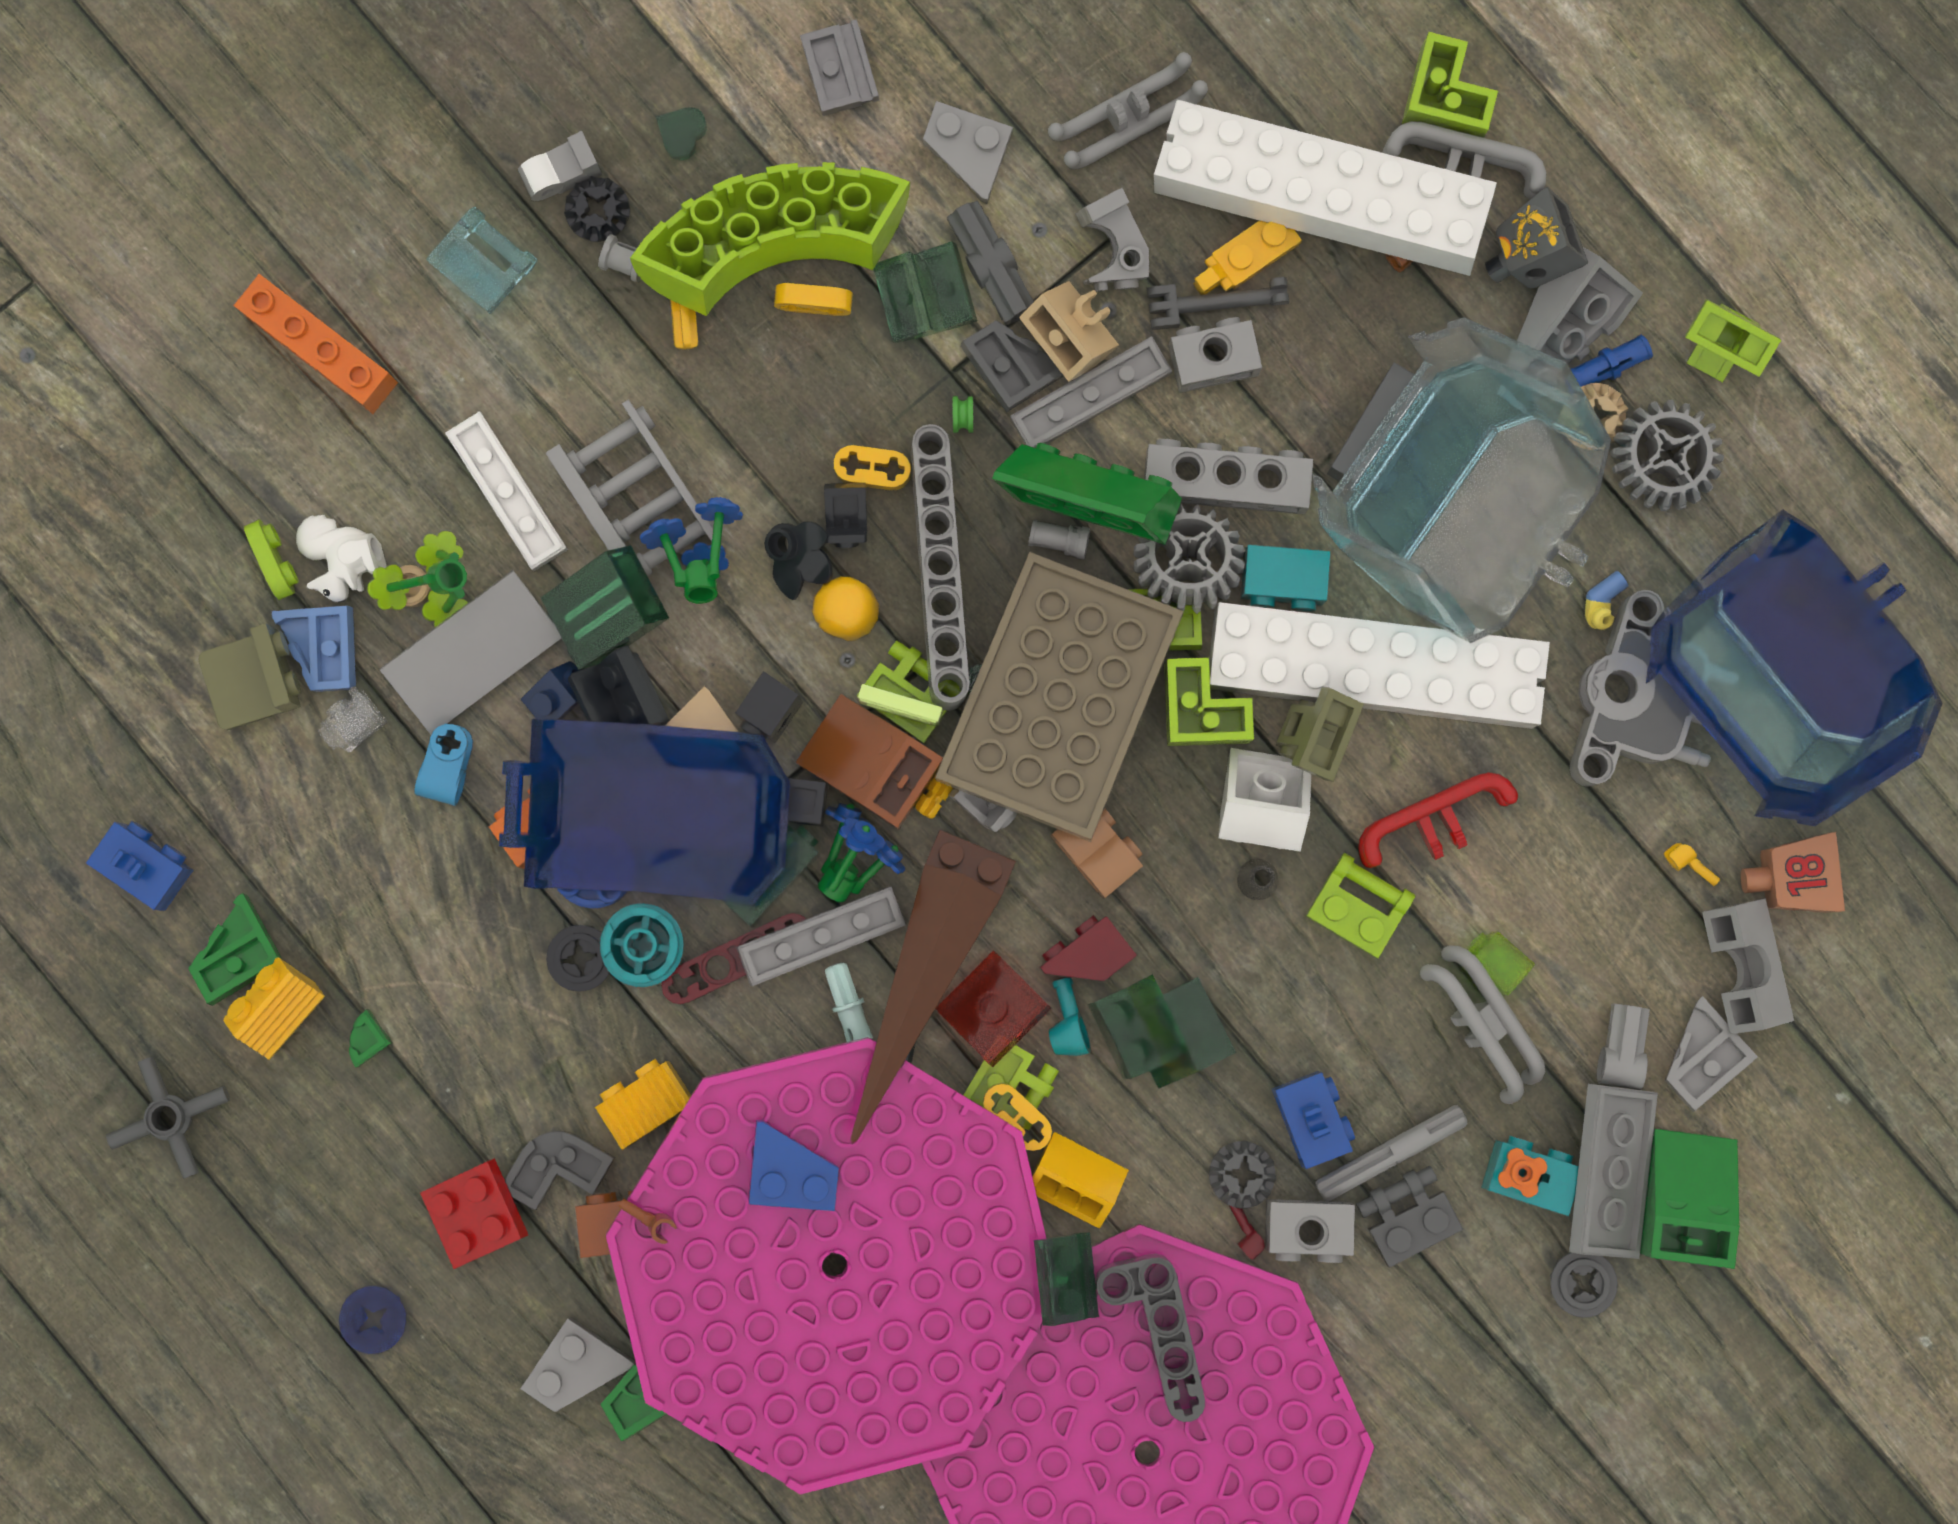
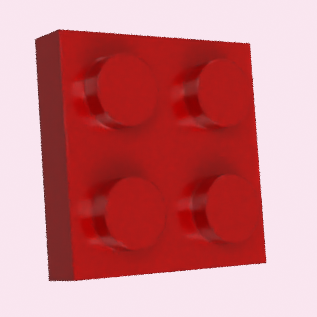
(474, 1213)

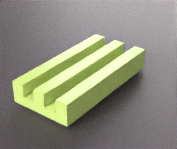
(900, 705)

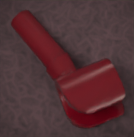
(1252, 1243)

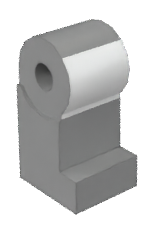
(559, 168)

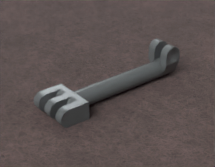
(1174, 305)

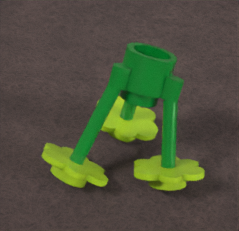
(443, 576)

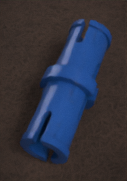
(1613, 361)

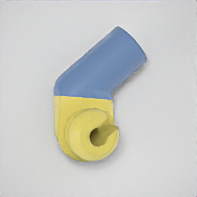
(1599, 601)

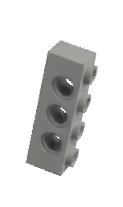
(1292, 469)

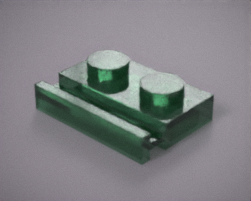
(1066, 1278)

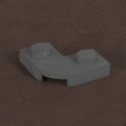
(555, 1155)

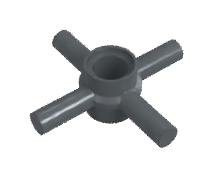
(152, 1123)

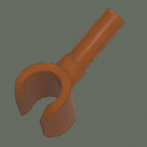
(647, 1219)

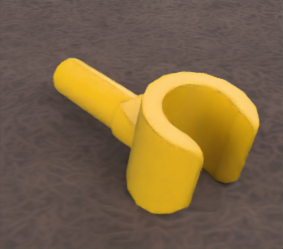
(1681, 854)

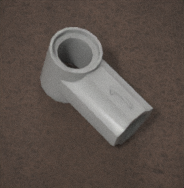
(1623, 1058)

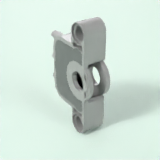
(1651, 720)

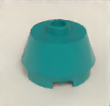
(641, 945)

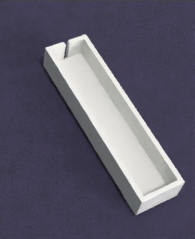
(1323, 187)
(1378, 665)

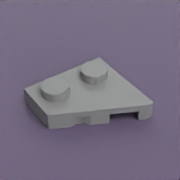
(968, 145)
(1706, 1057)
(574, 1366)

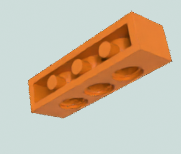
(315, 343)

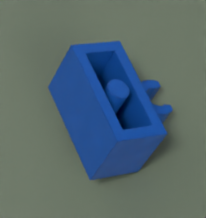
(140, 865)
(1313, 1119)

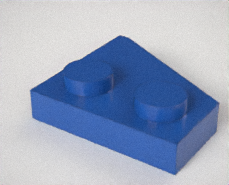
(789, 1173)

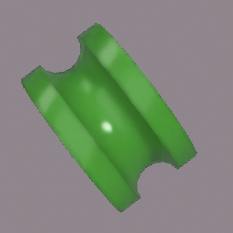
(962, 414)

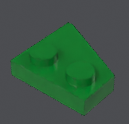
(233, 953)

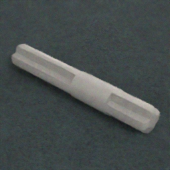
(1391, 1153)

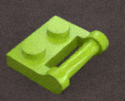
(1354, 918)

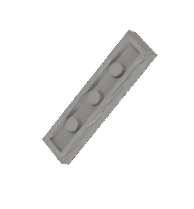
(1091, 394)
(820, 936)

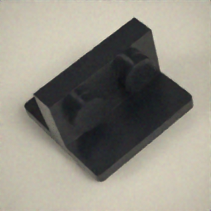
(618, 691)

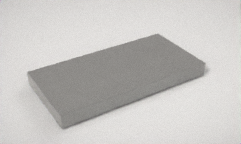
(471, 652)
(1613, 1172)

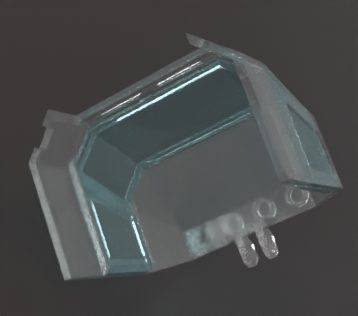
(1471, 480)

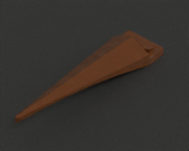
(949, 912)

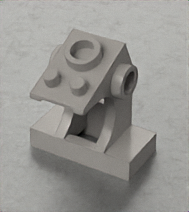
(1116, 221)

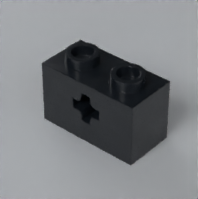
(768, 708)

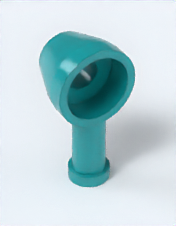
(1070, 1034)

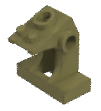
(1319, 732)

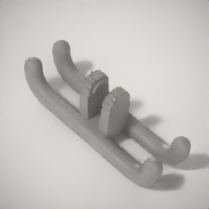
(1127, 114)
(1473, 147)
(1488, 1021)

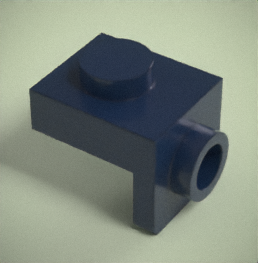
(552, 694)

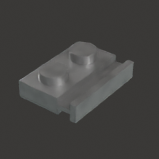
(839, 67)

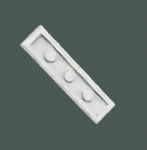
(506, 491)

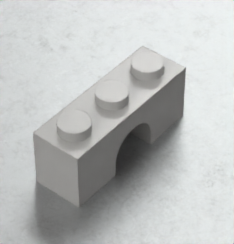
(1760, 991)

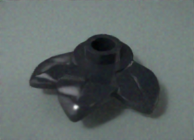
(803, 558)

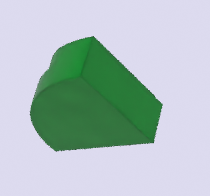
(366, 1039)

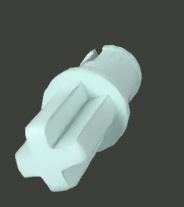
(847, 1002)

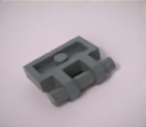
(1415, 1227)

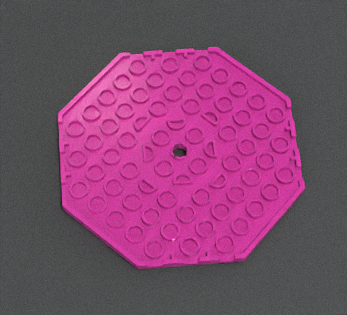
(812, 1367)
(1266, 1450)

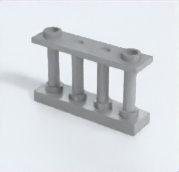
(595, 498)

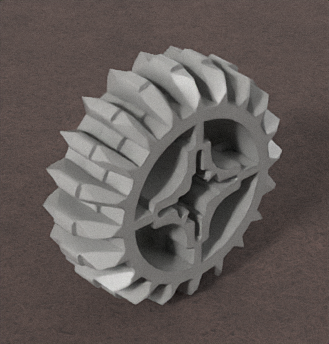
(1675, 468)
(1208, 582)

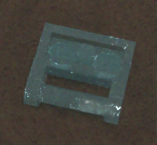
(474, 271)

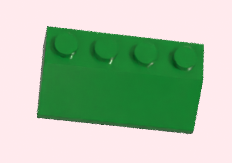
(1090, 492)

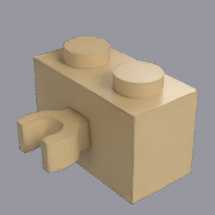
(1070, 329)

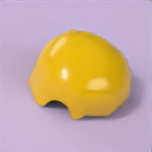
(845, 608)

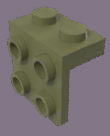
(250, 678)

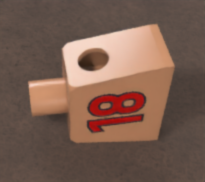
(1799, 875)

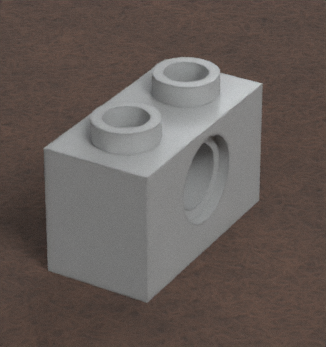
(1197, 372)
(1287, 1216)

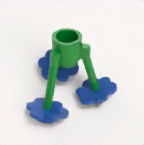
(702, 562)
(841, 875)

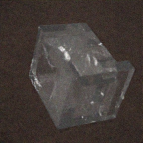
(351, 721)

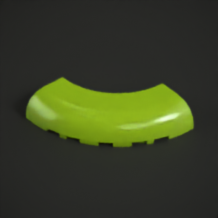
(769, 222)

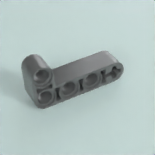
(1161, 1337)

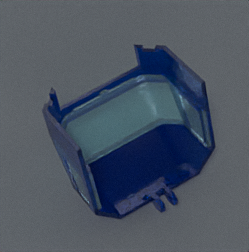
(1797, 671)

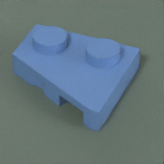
(322, 645)

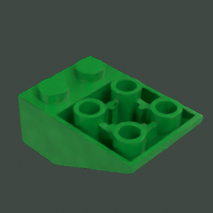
(1692, 1199)

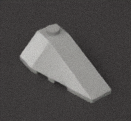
(1578, 309)

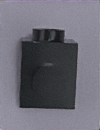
(846, 514)

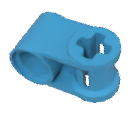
(441, 773)

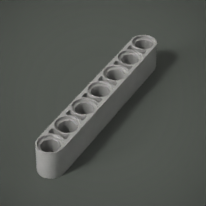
(944, 548)

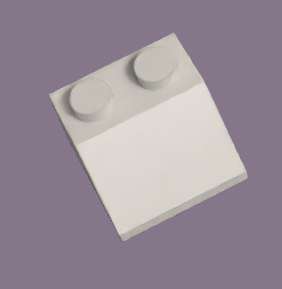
(1264, 800)

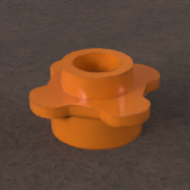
(1510, 1175)

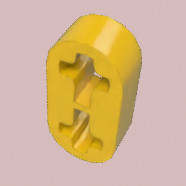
(813, 299)
(872, 457)
(1024, 1109)

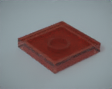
(993, 1008)

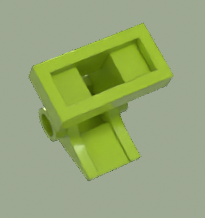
(1728, 339)

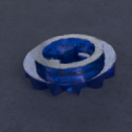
(353, 1317)

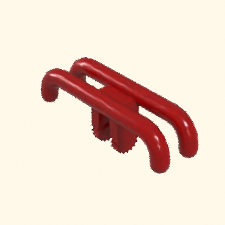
(1441, 803)

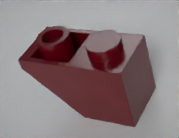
(1091, 956)

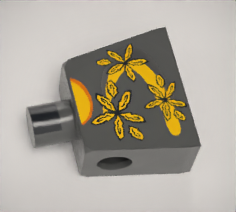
(1538, 243)

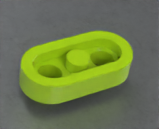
(277, 573)

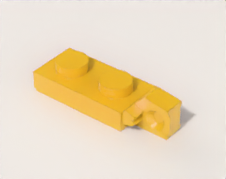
(1246, 256)

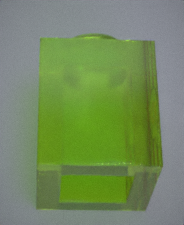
(1501, 960)

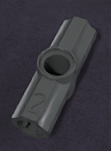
(990, 261)

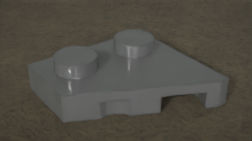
(1010, 364)

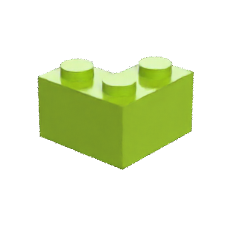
(1438, 94)
(1197, 718)

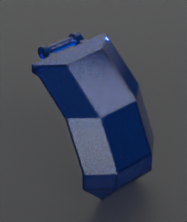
(649, 810)

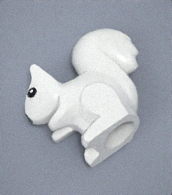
(347, 553)

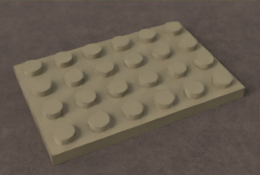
(1059, 696)

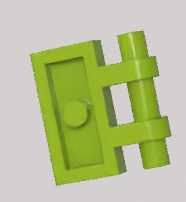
(895, 682)
(1011, 1071)

